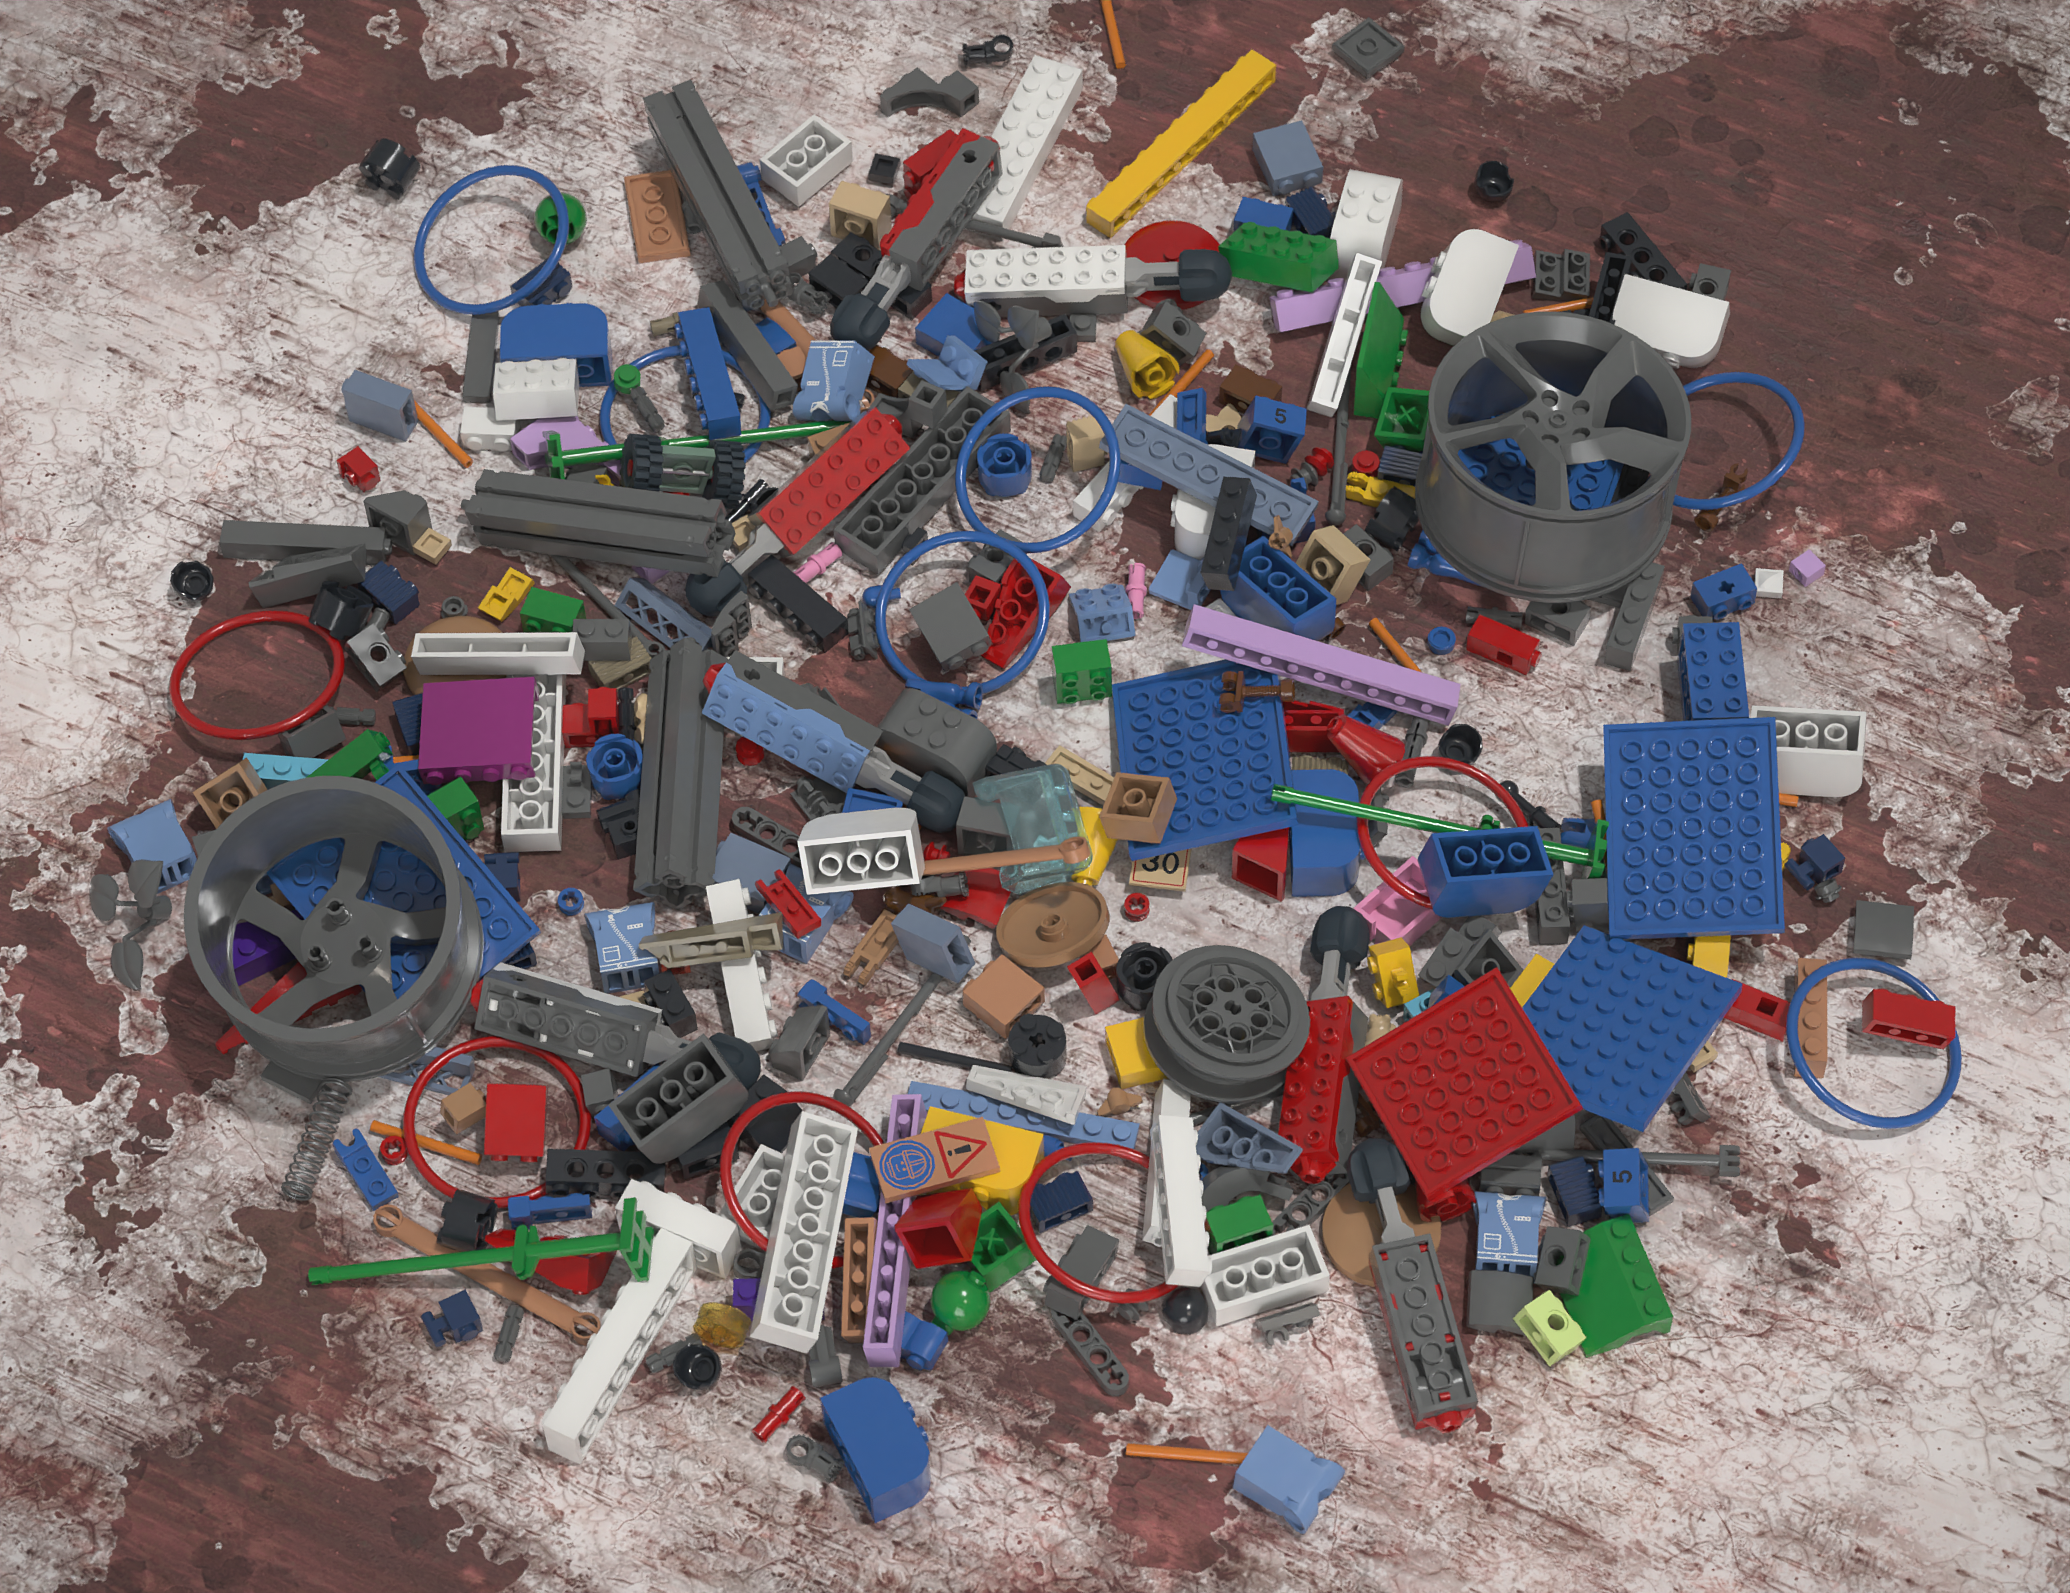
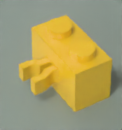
(1393, 972)

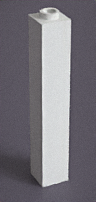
(1170, 1101)

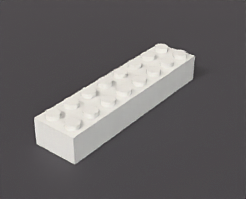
(1028, 134)
(535, 804)
(804, 1232)
(618, 1348)

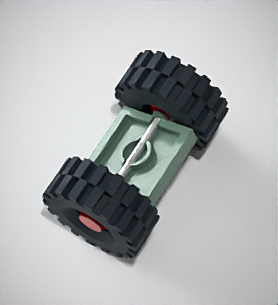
(707, 471)

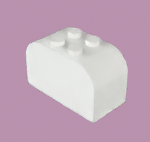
(1366, 218)
(1466, 284)
(1673, 321)
(1195, 517)
(1818, 750)
(861, 850)

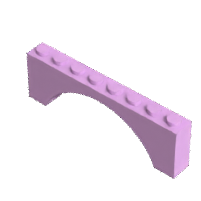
(530, 449)

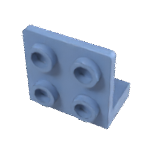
(955, 368)
(1180, 581)
(1103, 613)

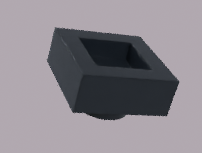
(884, 168)
(919, 536)

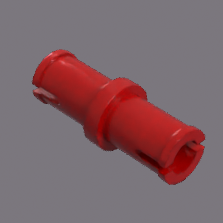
(778, 1414)

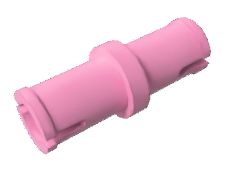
(817, 563)
(1135, 589)

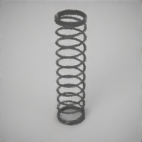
(306, 1189)

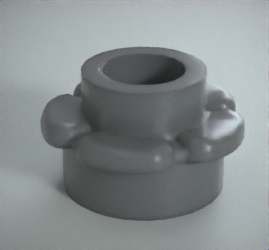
(453, 603)
(1827, 890)

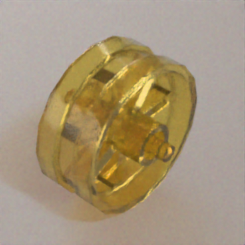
(722, 1325)

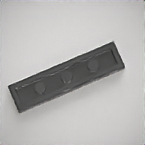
(481, 357)
(1606, 1135)

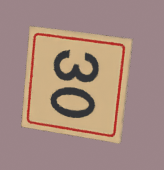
(1162, 871)

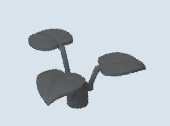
(1028, 330)
(144, 881)

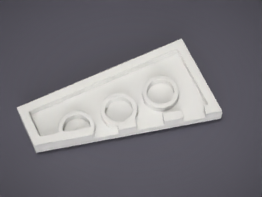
(1036, 1094)

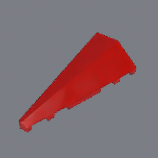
(290, 979)

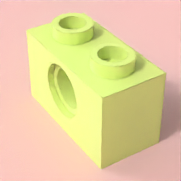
(1535, 1322)

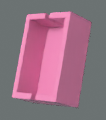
(1394, 916)

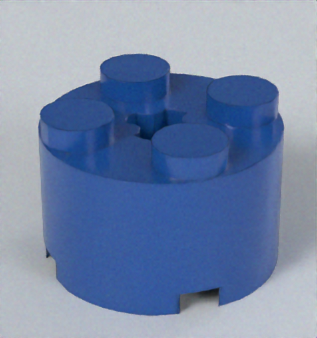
(1004, 465)
(615, 766)

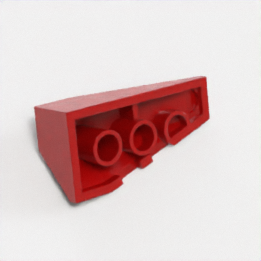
(1019, 610)
(574, 1272)

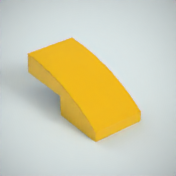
(507, 595)

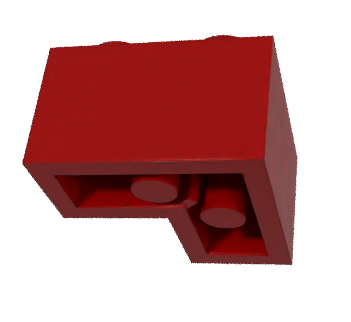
(589, 722)

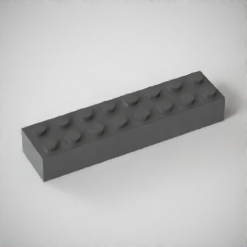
(915, 484)

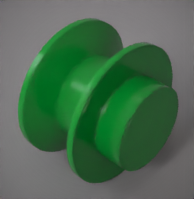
(626, 378)

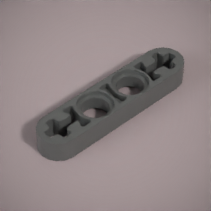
(762, 823)
(1309, 1204)
(1087, 1348)

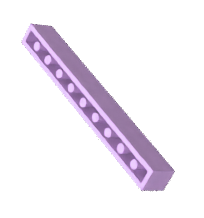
(1404, 286)
(1321, 665)
(891, 1259)

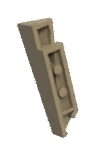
(716, 941)

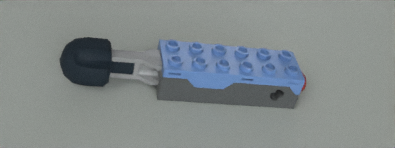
(821, 738)

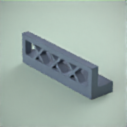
(665, 608)
(460, 1066)

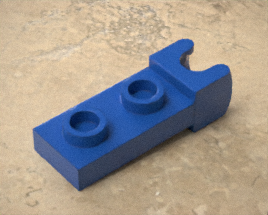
(1192, 413)
(850, 1023)
(366, 1171)
(548, 1209)

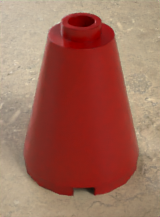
(1364, 746)
(1446, 1205)

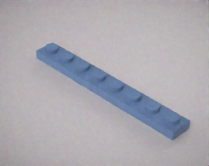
(1086, 1129)

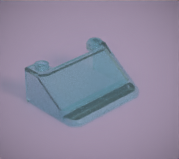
(1038, 813)

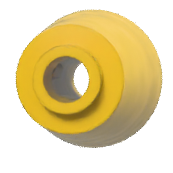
(1146, 365)
(1100, 845)

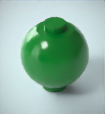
(547, 218)
(960, 1301)

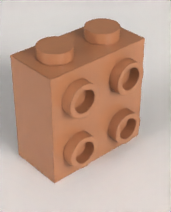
(1002, 995)

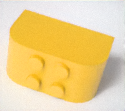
(1016, 1153)

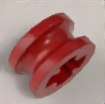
(1136, 899)
(396, 1157)

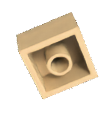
(860, 212)
(1333, 562)

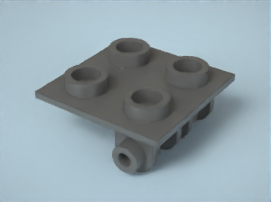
(818, 798)

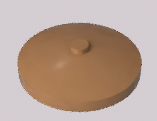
(1053, 924)
(1355, 1226)

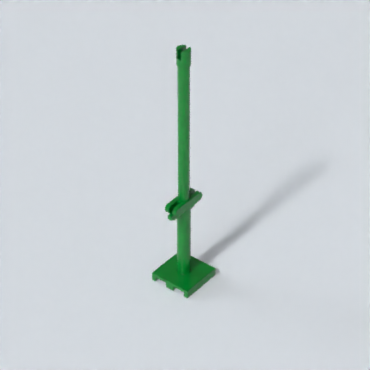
(559, 458)
(1589, 856)
(633, 1242)

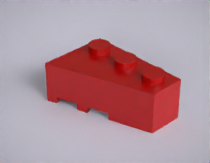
(1308, 726)

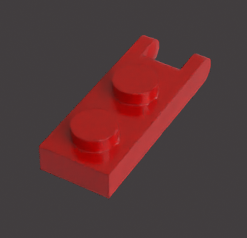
(786, 899)

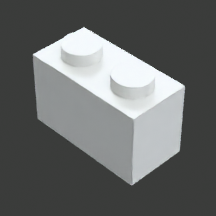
(484, 432)

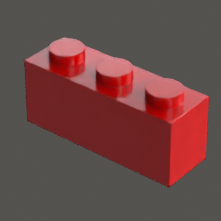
(1908, 1018)

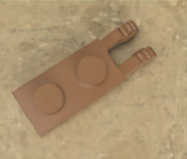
(873, 948)

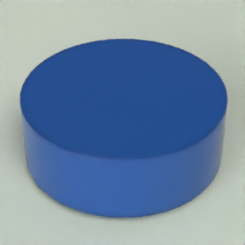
(1441, 640)

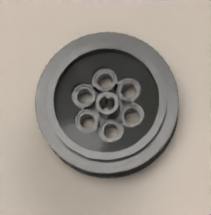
(1225, 1023)

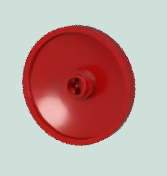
(1164, 243)

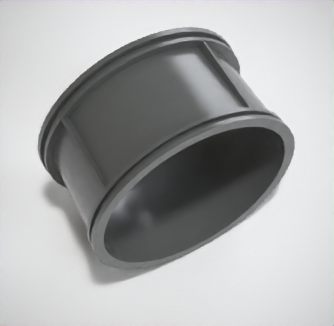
(1567, 397)
(343, 936)

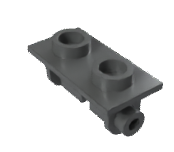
(862, 622)

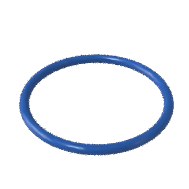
(531, 286)
(1004, 404)
(605, 410)
(1780, 469)
(954, 537)
(1825, 1096)

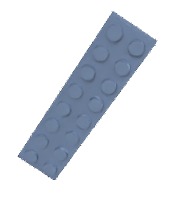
(1201, 468)

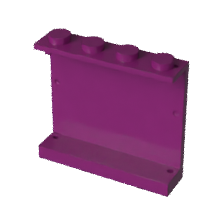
(477, 730)

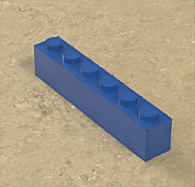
(709, 373)

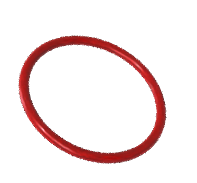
(264, 731)
(1422, 762)
(467, 1047)
(746, 1117)
(1039, 1253)

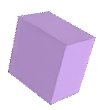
(1807, 568)

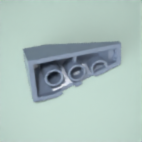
(1241, 1142)

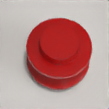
(1320, 460)
(1366, 463)
(749, 752)
(932, 853)

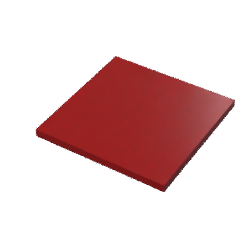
(1463, 1083)

